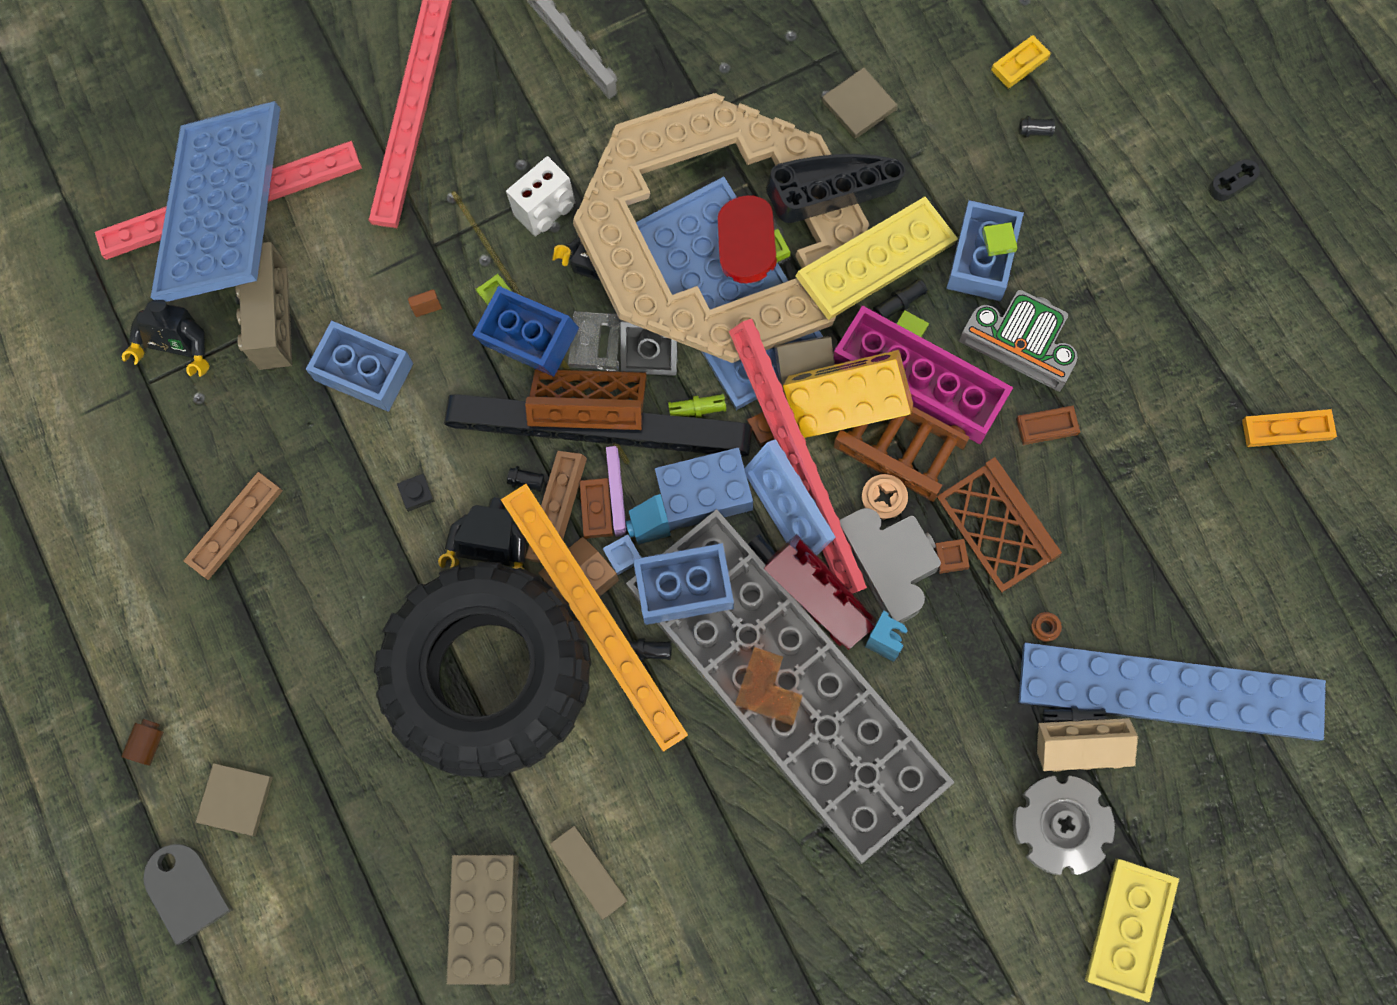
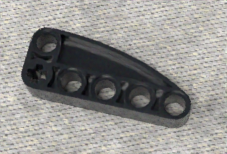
(823, 177)

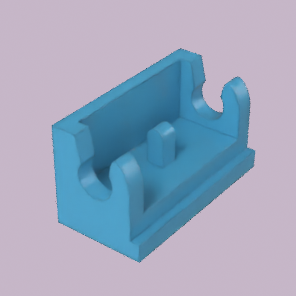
(884, 640)

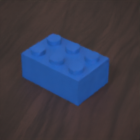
(526, 331)

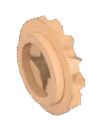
(887, 484)

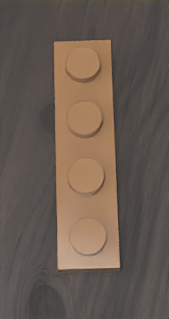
(561, 492)
(232, 526)

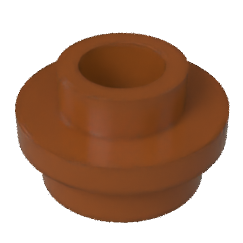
(1052, 620)

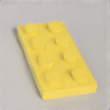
(1132, 930)

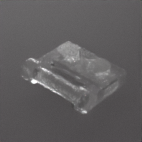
(586, 343)

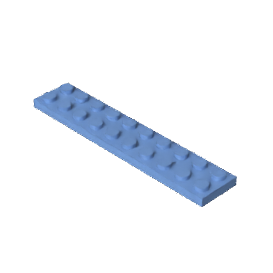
(1173, 691)

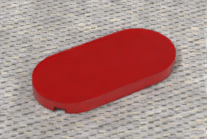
(747, 239)

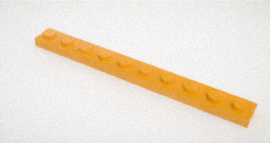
(594, 617)

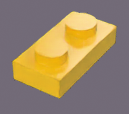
(1020, 61)

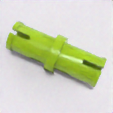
(698, 406)

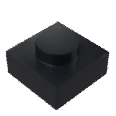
(415, 492)

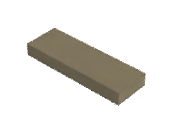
(588, 872)

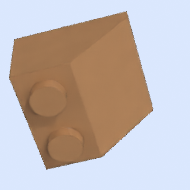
(593, 566)

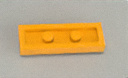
(1289, 428)

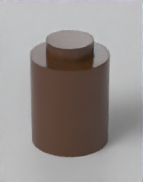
(143, 742)

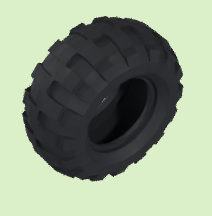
(425, 629)

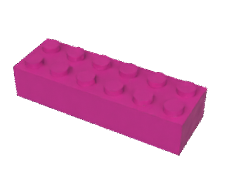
(936, 379)

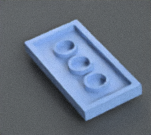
(787, 498)

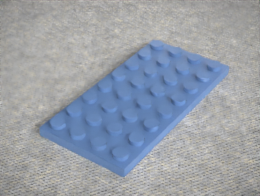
(217, 203)
(687, 254)

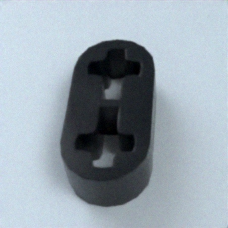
(1237, 184)

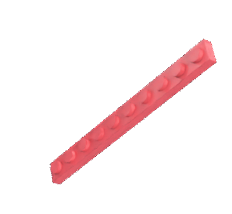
(410, 113)
(284, 181)
(787, 433)

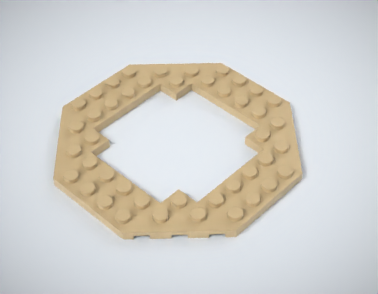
(626, 262)

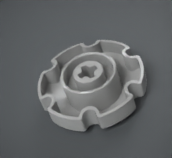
(1087, 823)

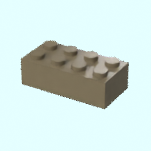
(266, 313)
(483, 920)

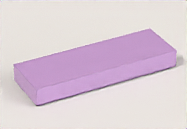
(616, 491)

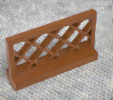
(586, 410)
(1021, 512)

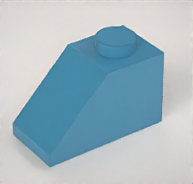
(648, 521)

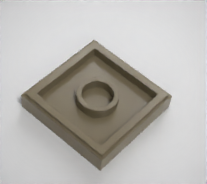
(859, 103)
(803, 357)
(234, 799)

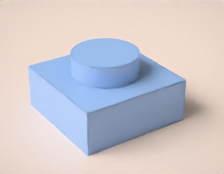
(621, 554)

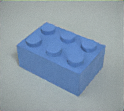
(971, 267)
(359, 366)
(702, 485)
(683, 584)

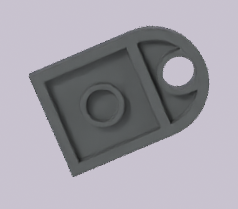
(187, 894)

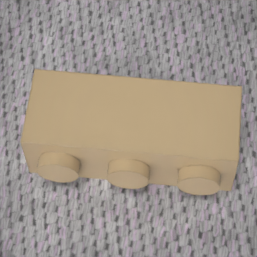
(1087, 744)

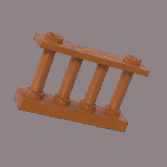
(877, 458)

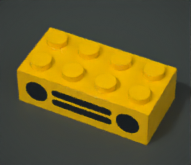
(849, 394)

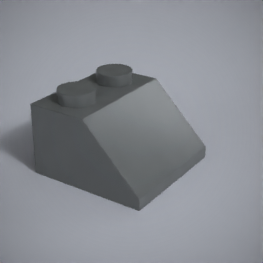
(647, 351)

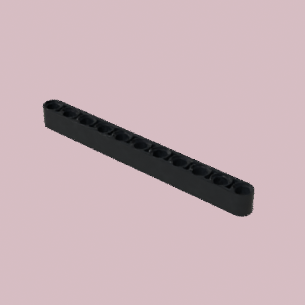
(657, 430)

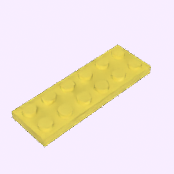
(876, 258)

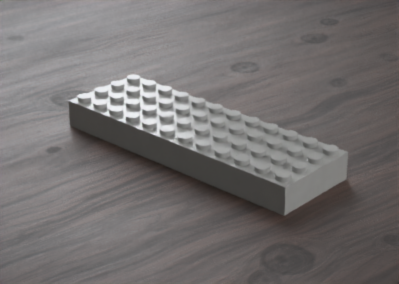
(846, 744)

